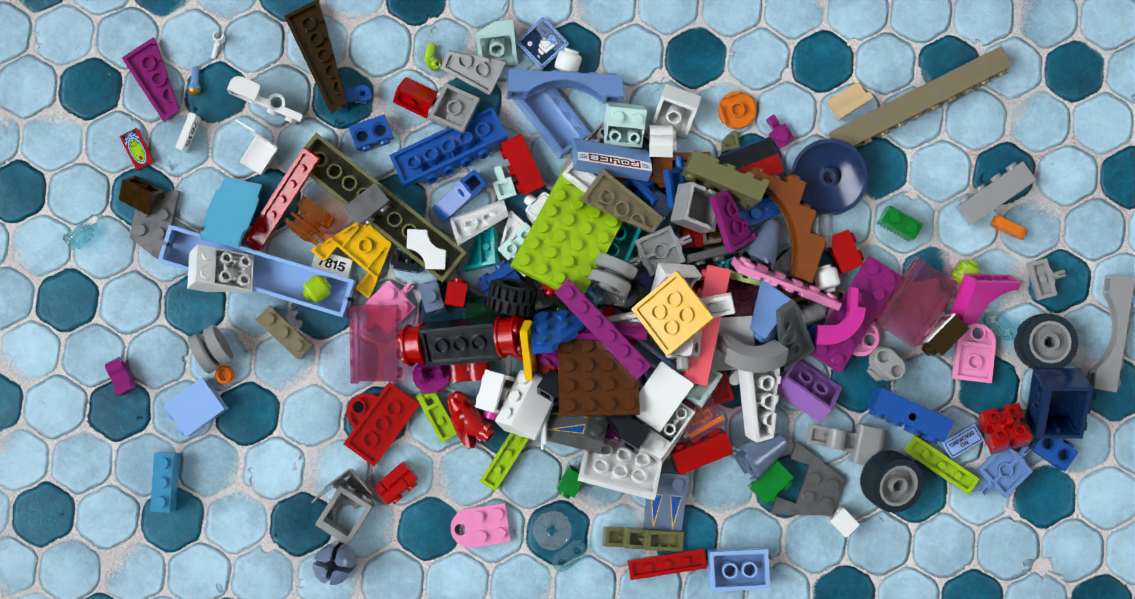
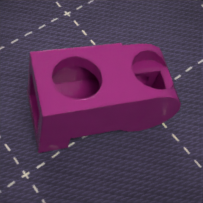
(120, 376)

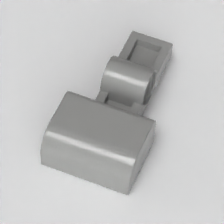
(862, 444)

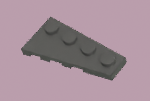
(793, 334)

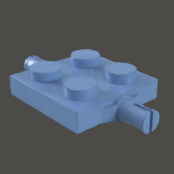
(1005, 471)

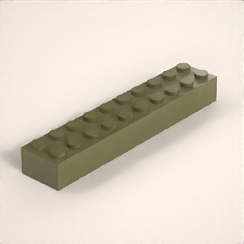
(348, 180)

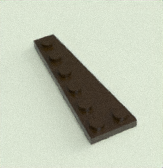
(315, 45)

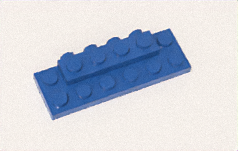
(449, 150)

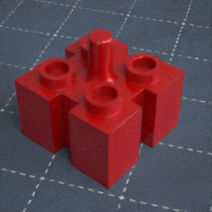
(1004, 428)

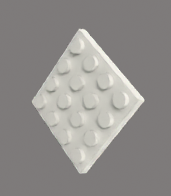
(621, 470)

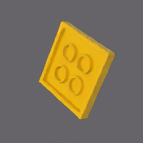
(672, 313)

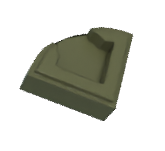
(730, 142)

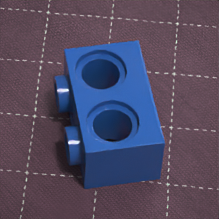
(370, 128)
(1051, 452)

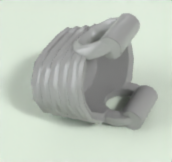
(886, 364)

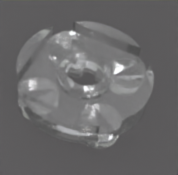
(559, 538)

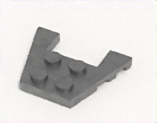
(818, 490)

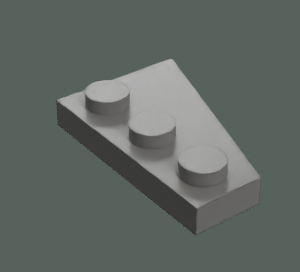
(474, 69)

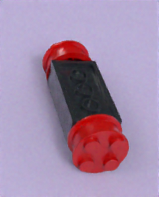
(461, 341)

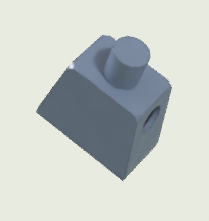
(433, 298)

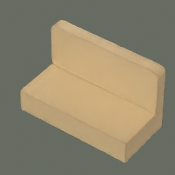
(849, 100)

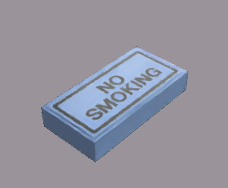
(962, 441)

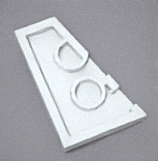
(475, 221)

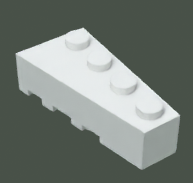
(759, 403)

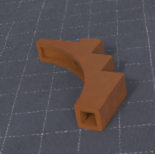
(799, 218)

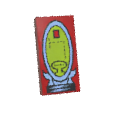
(137, 149)

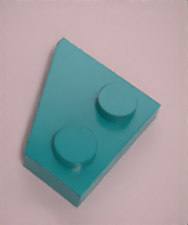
(483, 251)

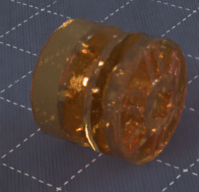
(309, 220)

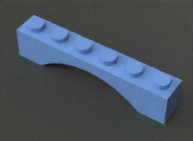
(603, 87)

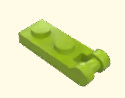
(437, 416)

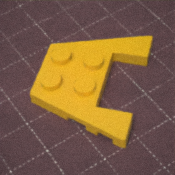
(364, 246)

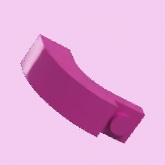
(834, 334)

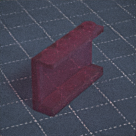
(916, 302)
(375, 343)

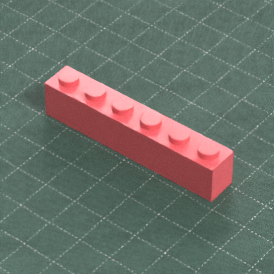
(714, 283)

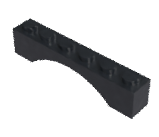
(629, 431)

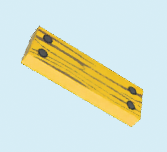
(529, 359)

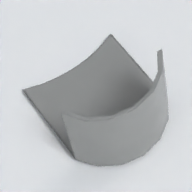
(351, 477)

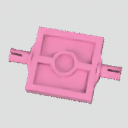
(393, 295)

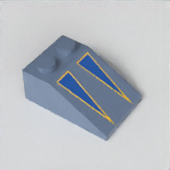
(669, 504)

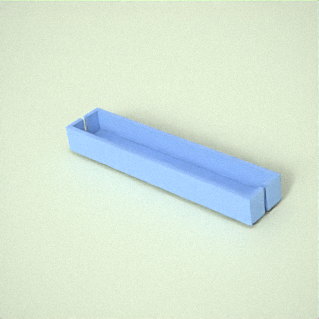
(270, 274)

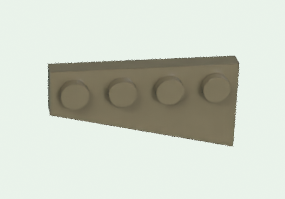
(618, 201)

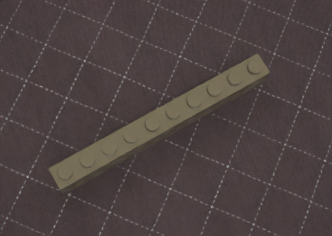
(924, 98)

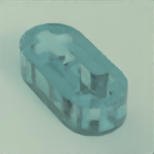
(1003, 322)

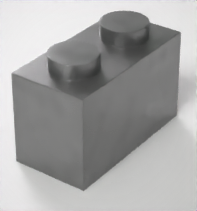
(368, 205)

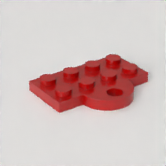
(378, 422)

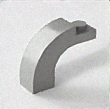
(752, 358)

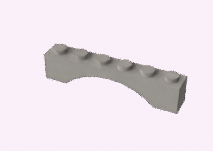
(1118, 295)

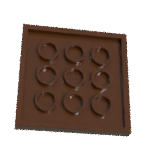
(594, 381)

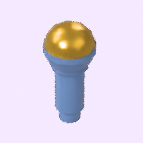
(194, 86)

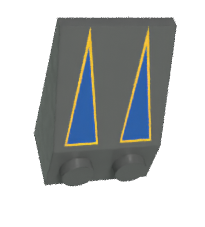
(577, 432)

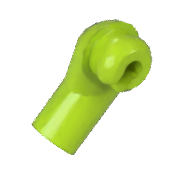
(430, 59)

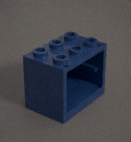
(1058, 403)

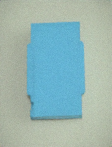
(231, 212)

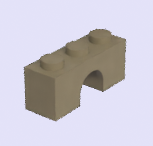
(284, 333)

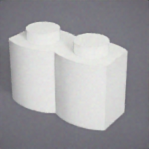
(662, 141)

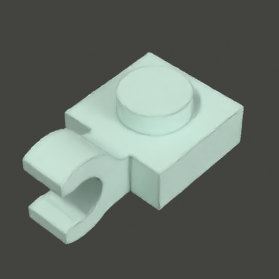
(504, 186)

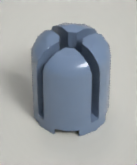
(326, 569)

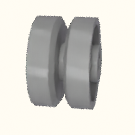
(612, 274)
(210, 349)

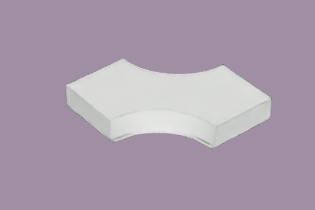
(419, 241)

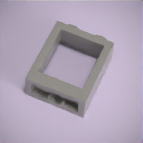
(336, 530)

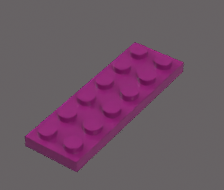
(876, 285)

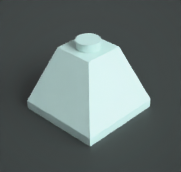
(498, 41)

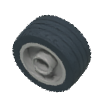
(1059, 337)
(891, 481)

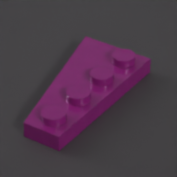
(151, 74)

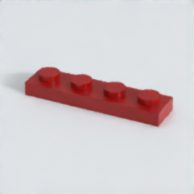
(667, 564)

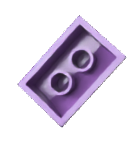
(809, 390)

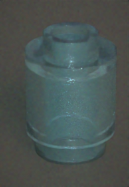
(79, 236)

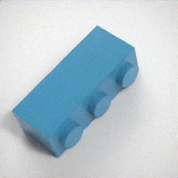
(164, 482)

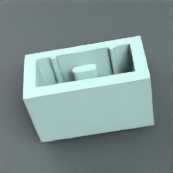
(624, 124)

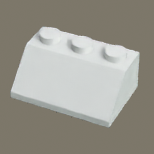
(524, 409)

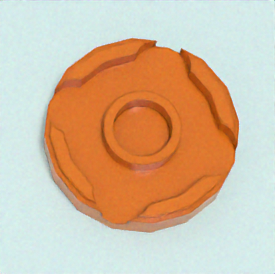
(737, 110)

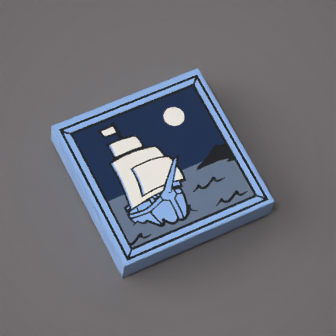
(542, 43)

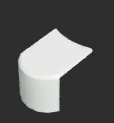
(259, 152)

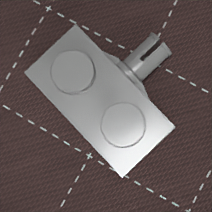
(1043, 278)

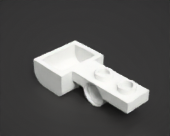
(250, 92)

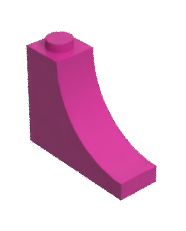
(978, 292)

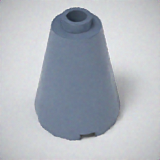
(765, 246)
(760, 456)

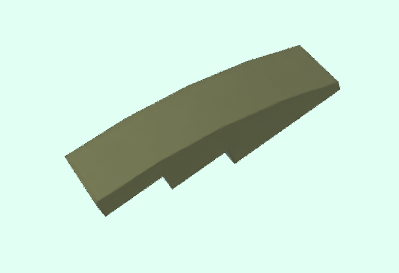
(642, 538)

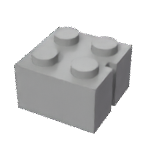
(694, 210)

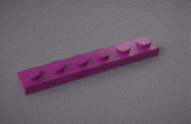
(603, 329)

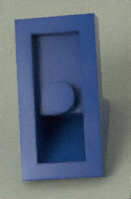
(643, 190)

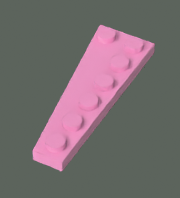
(812, 292)

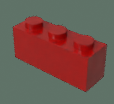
(522, 165)
(707, 449)

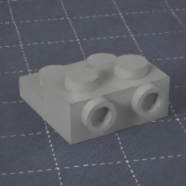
(453, 108)

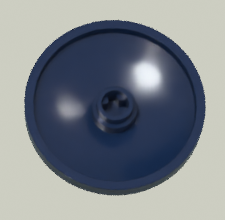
(833, 175)

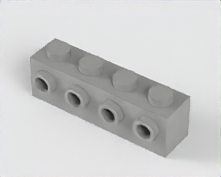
(995, 193)

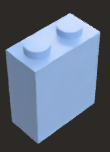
(195, 407)

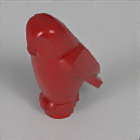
(468, 420)

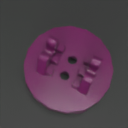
(423, 380)

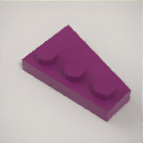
(730, 223)

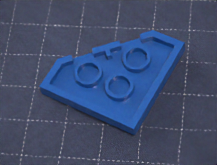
(553, 329)

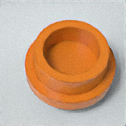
(224, 375)

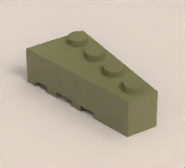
(709, 173)

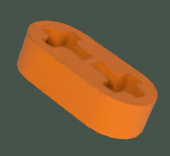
(1008, 227)

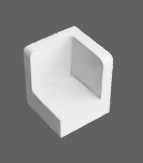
(843, 521)

